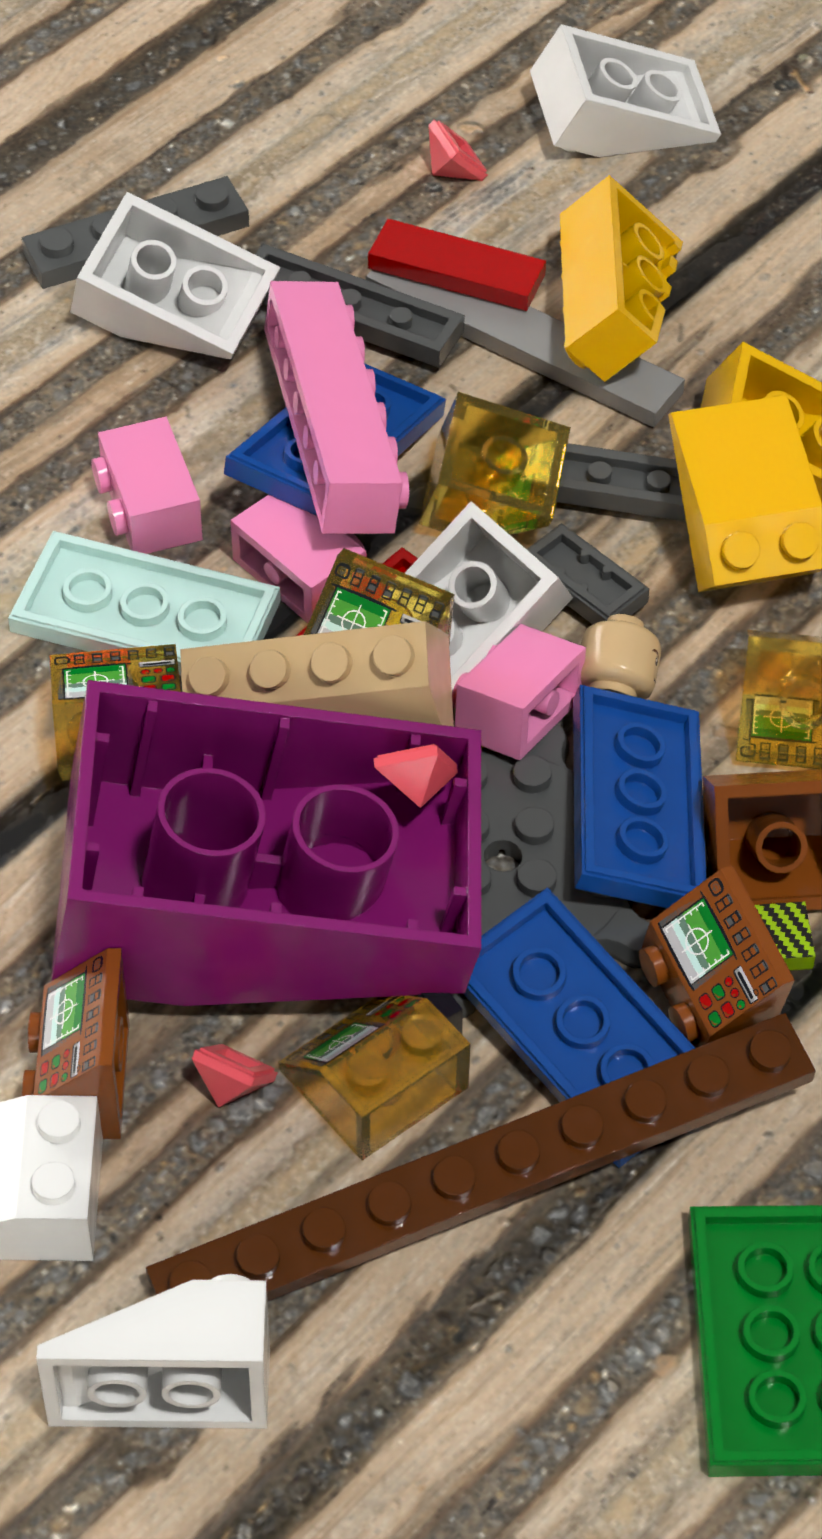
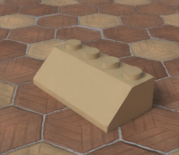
(361, 671)

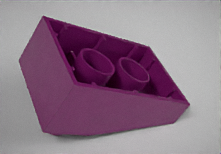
(265, 852)

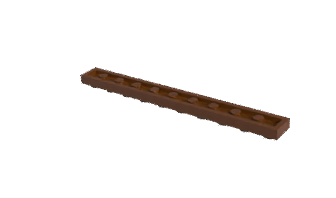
(502, 1164)

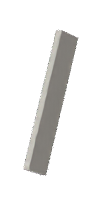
(538, 344)

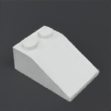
(619, 96)
(170, 282)
(493, 586)
(49, 1177)
(166, 1362)

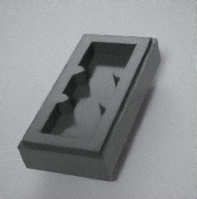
(592, 579)

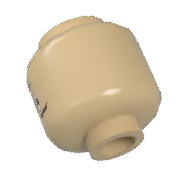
(621, 656)

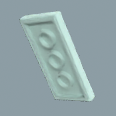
(122, 598)

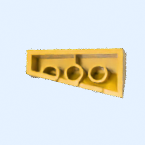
(613, 277)

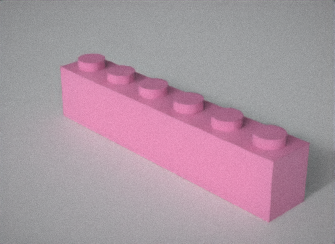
(334, 409)

